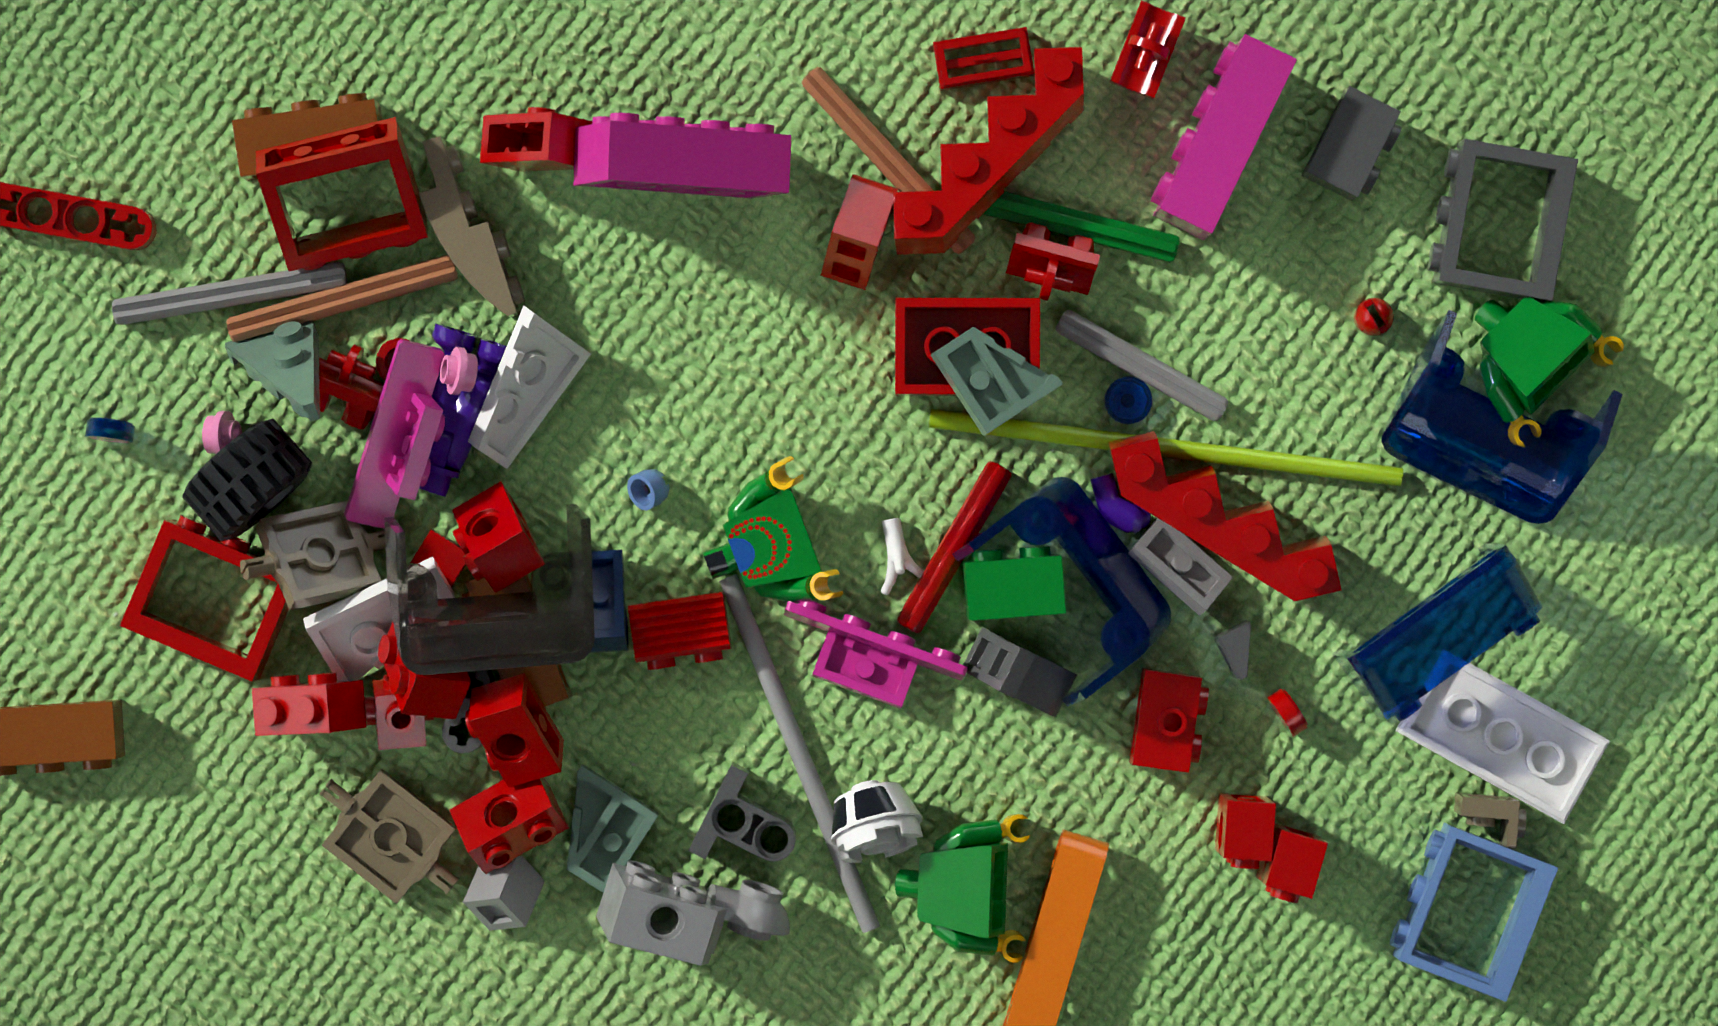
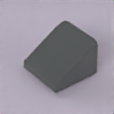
(1234, 647)

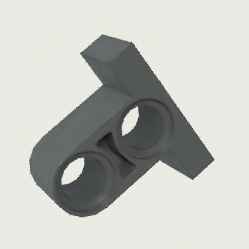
(1019, 672)
(749, 834)

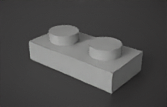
(1180, 565)

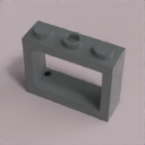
(1551, 230)

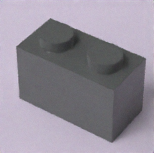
(1352, 144)

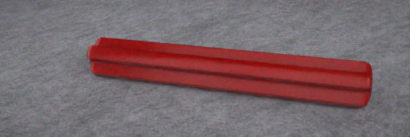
(943, 564)

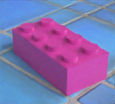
(1224, 138)
(682, 156)

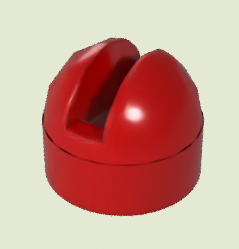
(1365, 321)

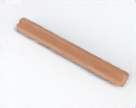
(870, 140)
(343, 298)

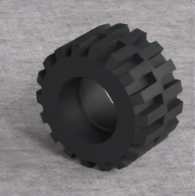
(247, 479)

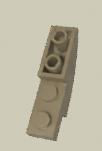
(473, 249)

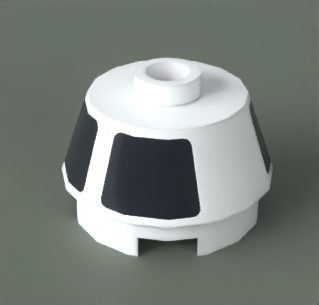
(874, 821)

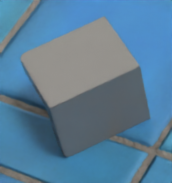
(504, 895)

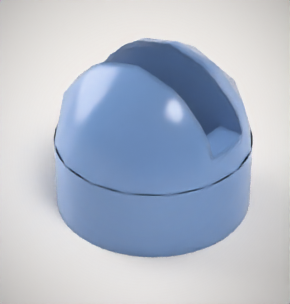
(639, 493)

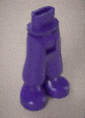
(460, 410)

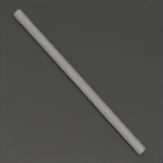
(796, 746)

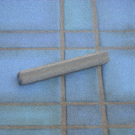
(1141, 365)

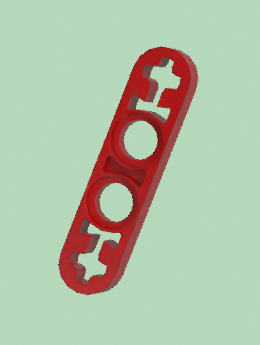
(63, 213)

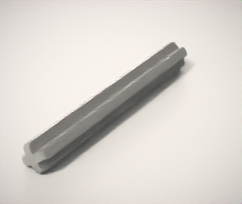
(227, 293)

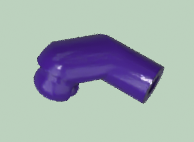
(1116, 510)

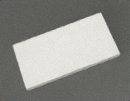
(1507, 740)

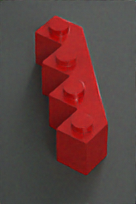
(979, 172)
(1240, 535)

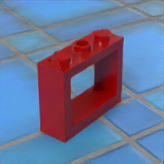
(332, 154)
(138, 620)

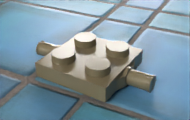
(316, 555)
(389, 836)

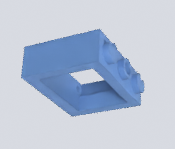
(1518, 928)

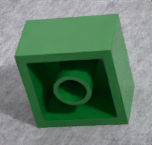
(1013, 585)

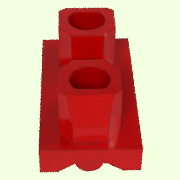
(1147, 50)
(1052, 263)
(352, 382)

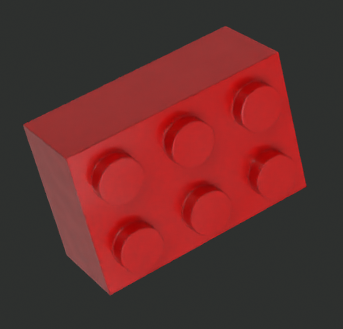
(931, 323)

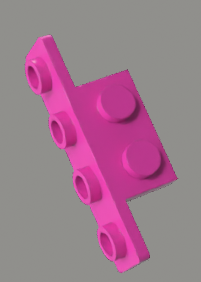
(399, 436)
(869, 661)

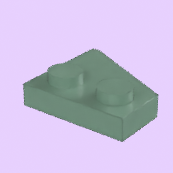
(991, 379)
(604, 827)

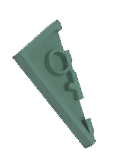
(284, 364)

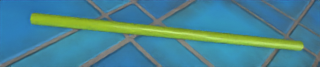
(1178, 449)

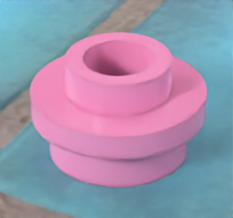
(459, 371)
(219, 431)

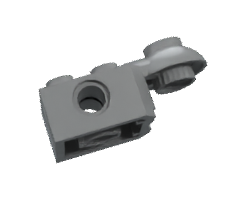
(688, 913)

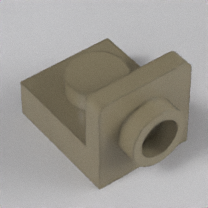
(1485, 809)

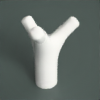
(898, 555)

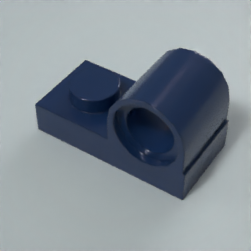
(609, 602)

